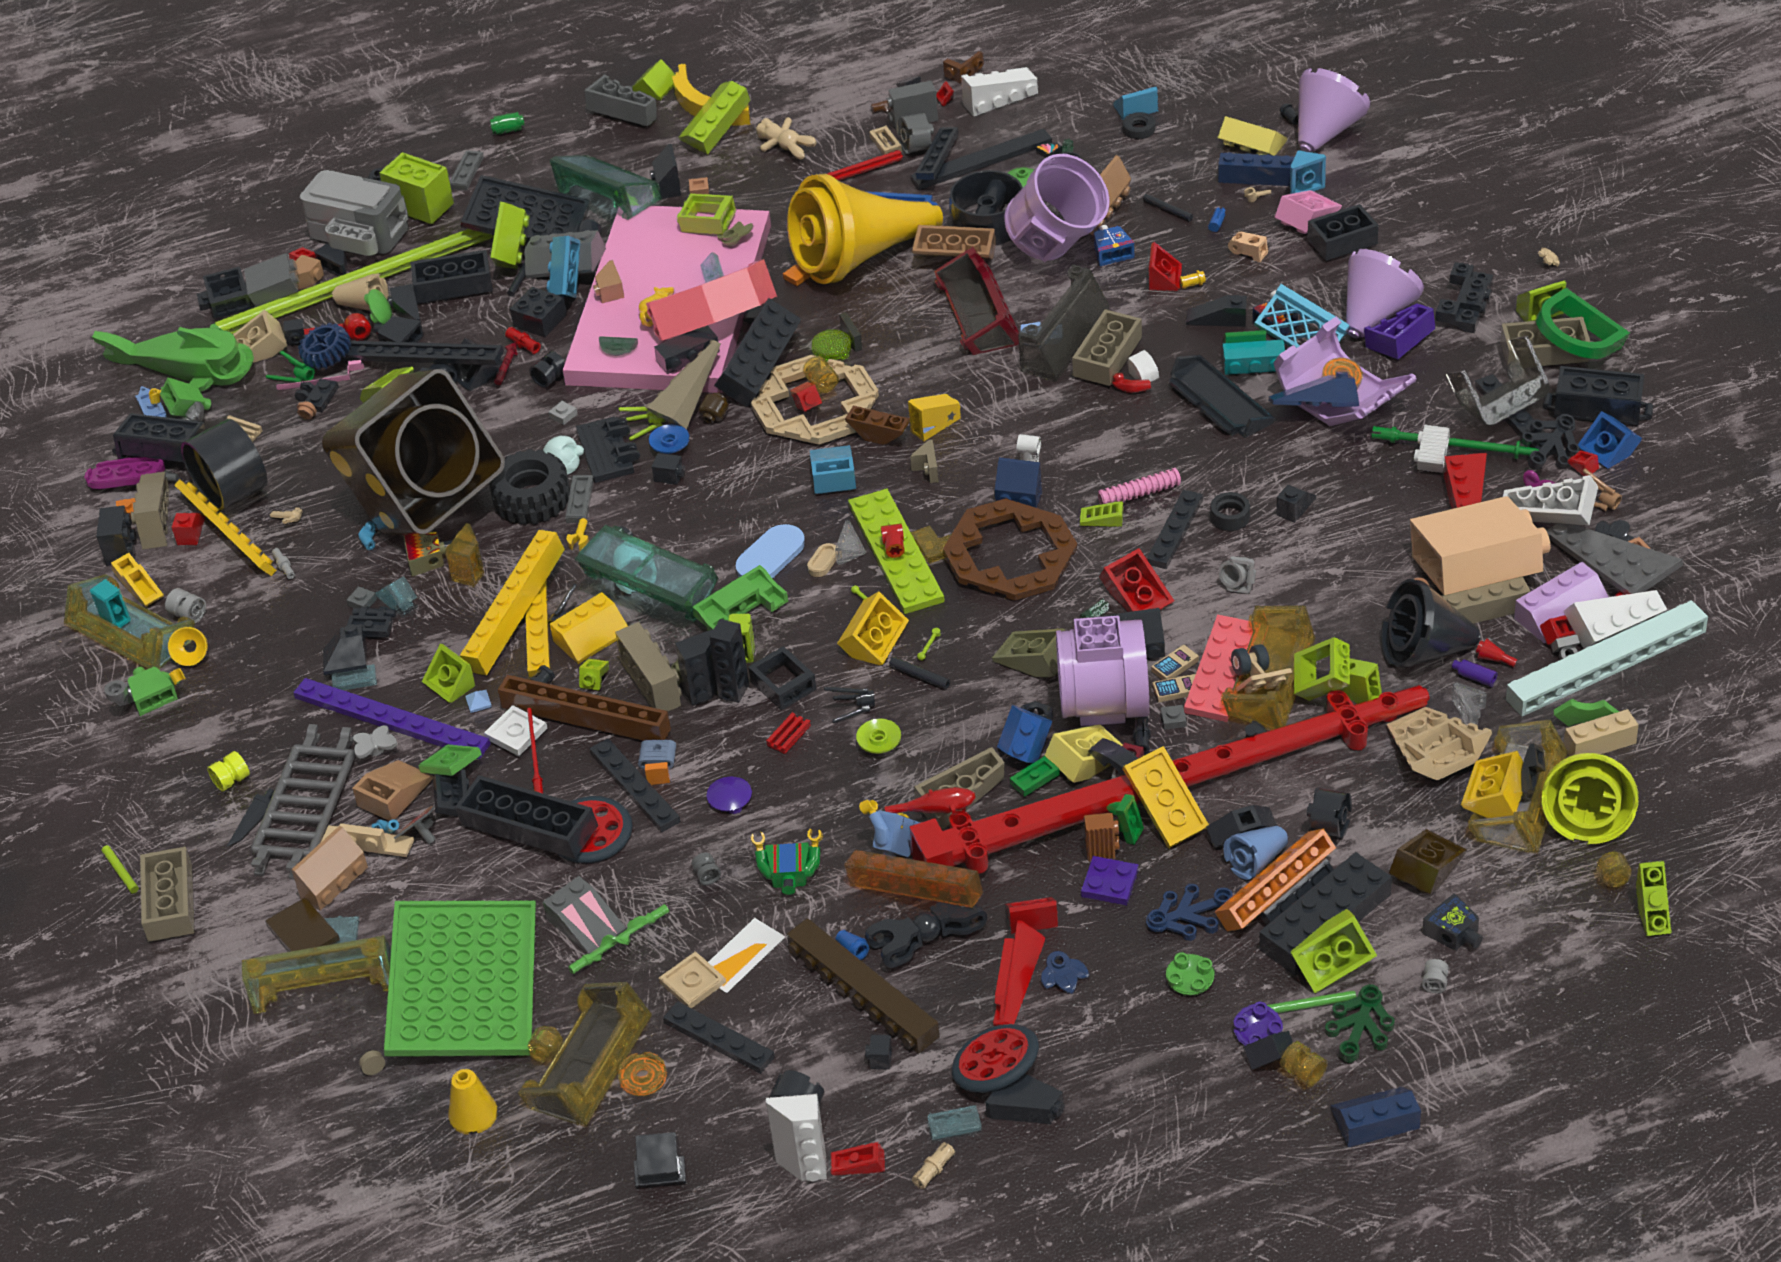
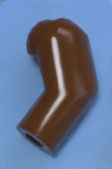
(880, 106)

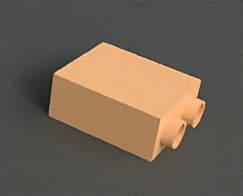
(1478, 545)

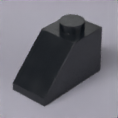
(332, 260)
(1293, 502)

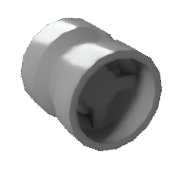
(1435, 976)

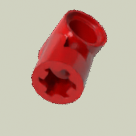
(893, 540)

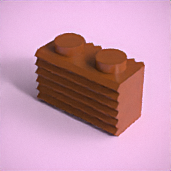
(1100, 836)

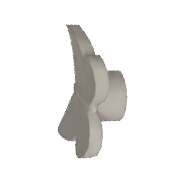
(374, 743)

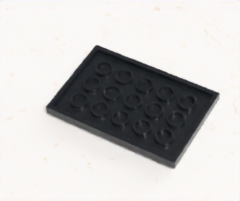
(547, 210)

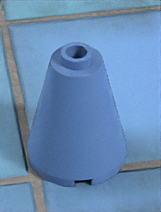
(1254, 850)

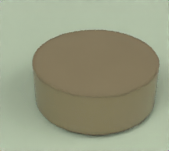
(372, 1062)

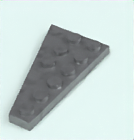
(1619, 562)

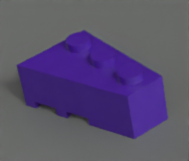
(1402, 332)

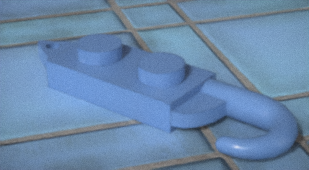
(145, 405)

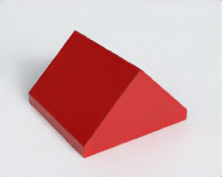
(1163, 270)
(1036, 913)

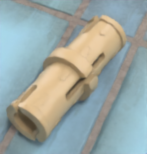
(933, 1165)

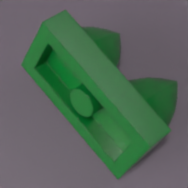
(1128, 818)

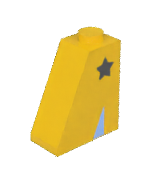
(932, 414)

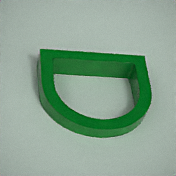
(1611, 333)

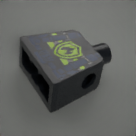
(1452, 924)

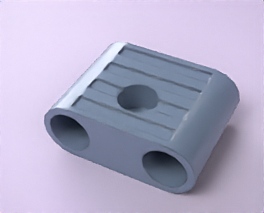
(657, 752)

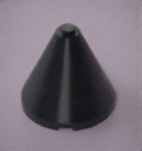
(1423, 626)

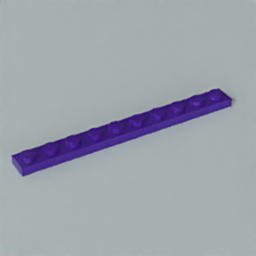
(385, 715)

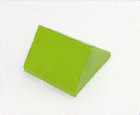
(656, 81)
(449, 674)

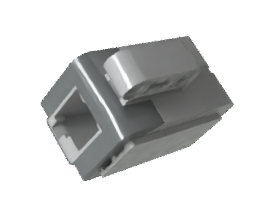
(354, 212)

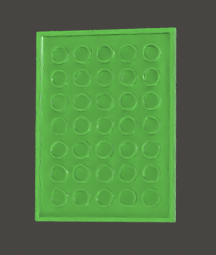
(461, 978)

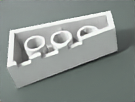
(997, 89)
(1558, 502)
(1610, 616)

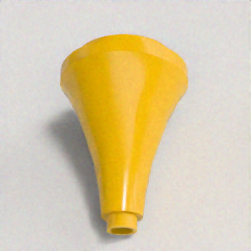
(840, 226)

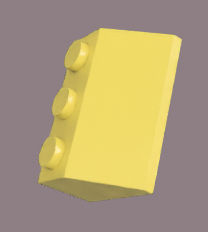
(1251, 137)

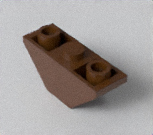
(876, 425)

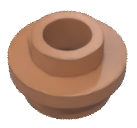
(306, 410)

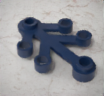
(1160, 919)

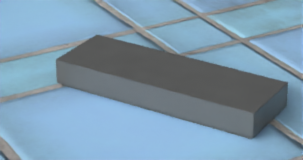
(466, 170)
(579, 498)

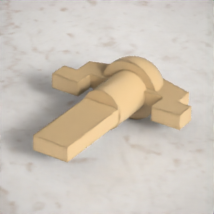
(290, 516)

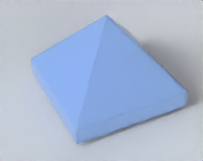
(478, 701)

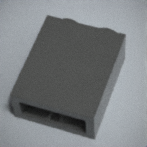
(912, 100)
(271, 279)

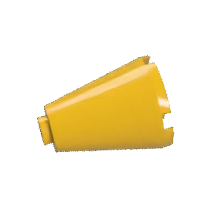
(470, 1103)

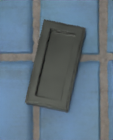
(848, 327)

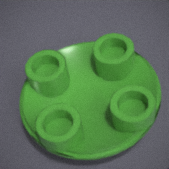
(379, 306)
(1190, 974)

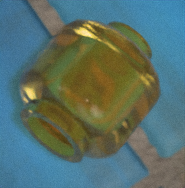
(1614, 869)
(545, 1043)

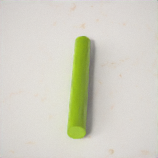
(120, 869)

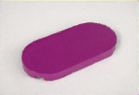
(121, 472)

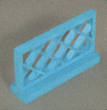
(1303, 307)

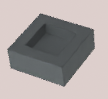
(361, 597)
(1173, 717)

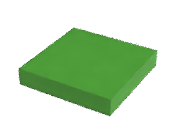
(449, 760)

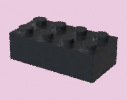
(451, 276)

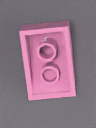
(1303, 206)

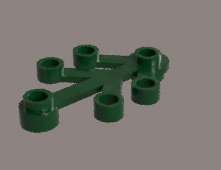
(1360, 1020)

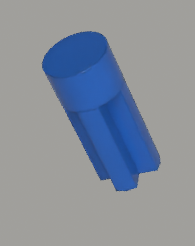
(1216, 219)

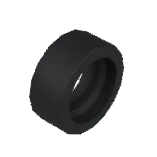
(1230, 522)

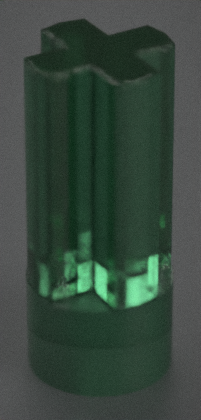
(1067, 146)
(1096, 610)

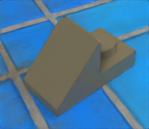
(925, 460)

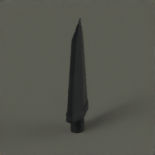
(252, 816)

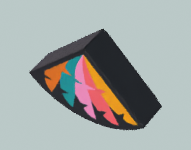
(1048, 149)

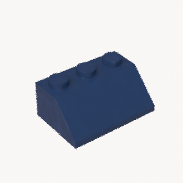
(1377, 1116)

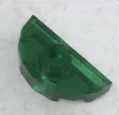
(617, 345)

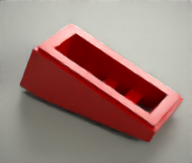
(1552, 631)

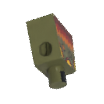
(424, 552)

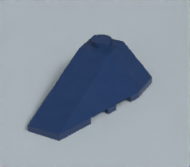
(1332, 389)

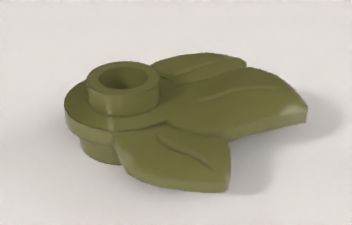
(733, 235)

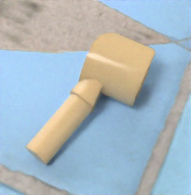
(1251, 194)

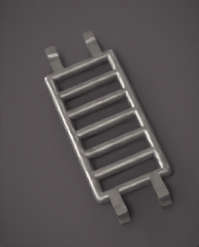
(308, 747)

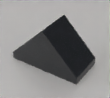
(1267, 1050)

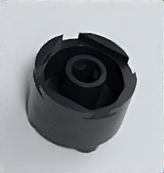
(1330, 812)
(795, 1084)

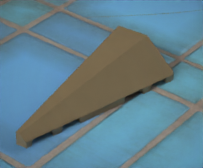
(681, 396)

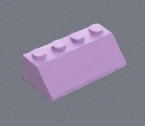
(1556, 595)

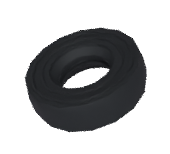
(1140, 132)

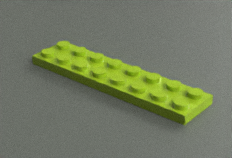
(908, 574)

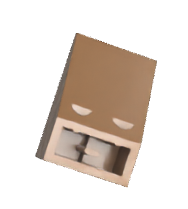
(390, 789)

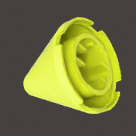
(1590, 798)

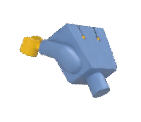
(891, 829)

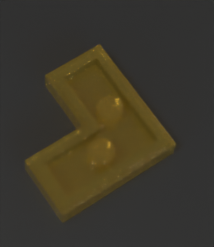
(930, 544)

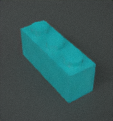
(1251, 356)

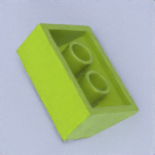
(509, 236)

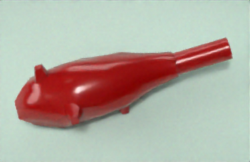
(937, 801)

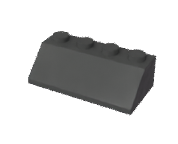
(538, 252)

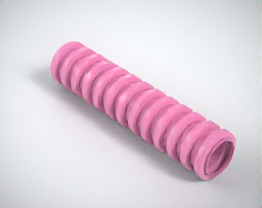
(1140, 487)

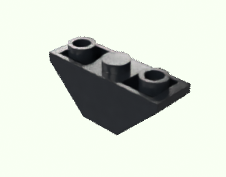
(1239, 821)

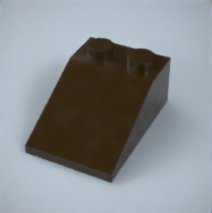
(1426, 861)

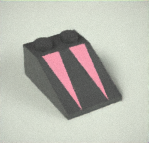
(582, 915)

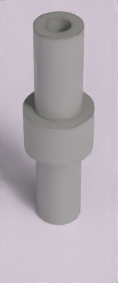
(283, 563)

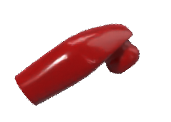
(1130, 386)

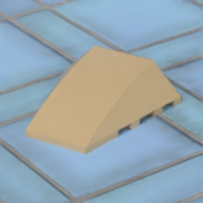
(1436, 743)

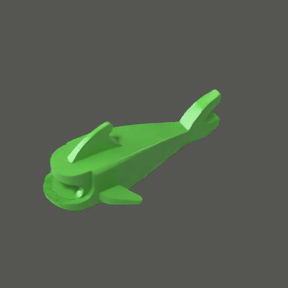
(193, 355)

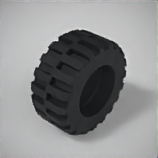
(532, 503)

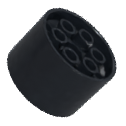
(224, 464)

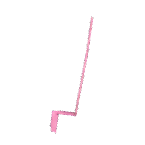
(352, 365)

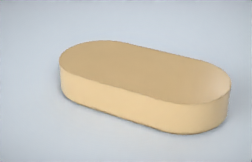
(822, 560)

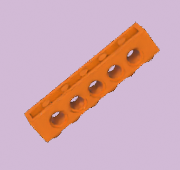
(1275, 880)

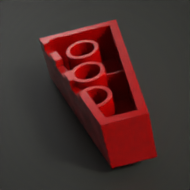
(1464, 478)

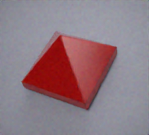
(945, 94)

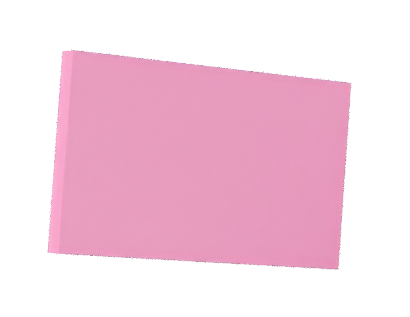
(647, 255)

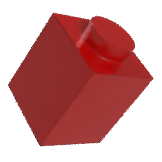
(805, 396)

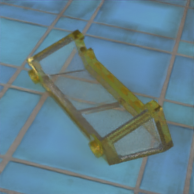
(1525, 827)

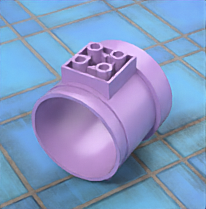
(1073, 190)
(1103, 670)

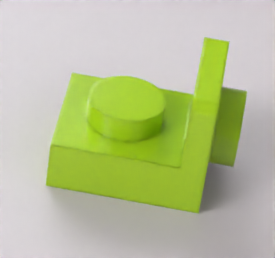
(591, 673)

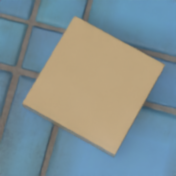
(692, 980)

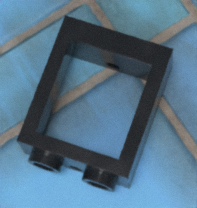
(228, 303)
(784, 695)

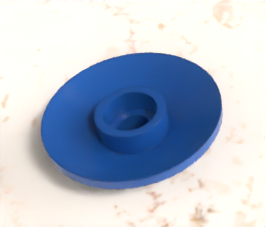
(669, 438)

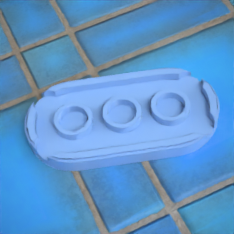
(772, 550)

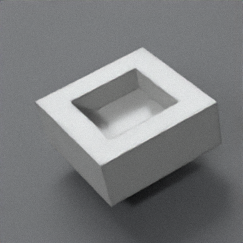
(562, 412)

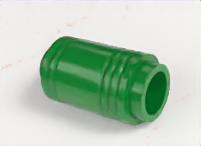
(507, 123)

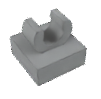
(1565, 644)

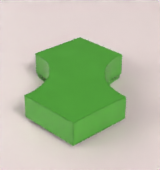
(1576, 712)

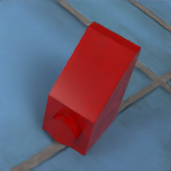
(188, 528)

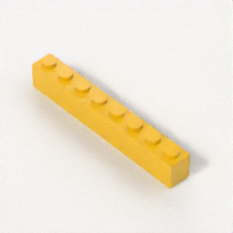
(512, 602)

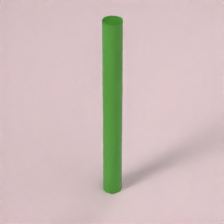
(1312, 1002)

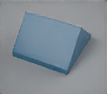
(1141, 101)
(1307, 172)

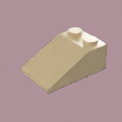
(262, 336)

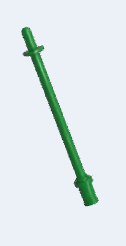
(1394, 434)

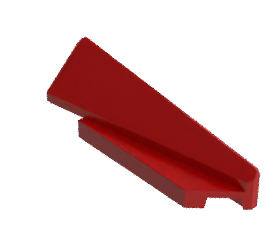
(1015, 972)

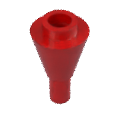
(1489, 651)

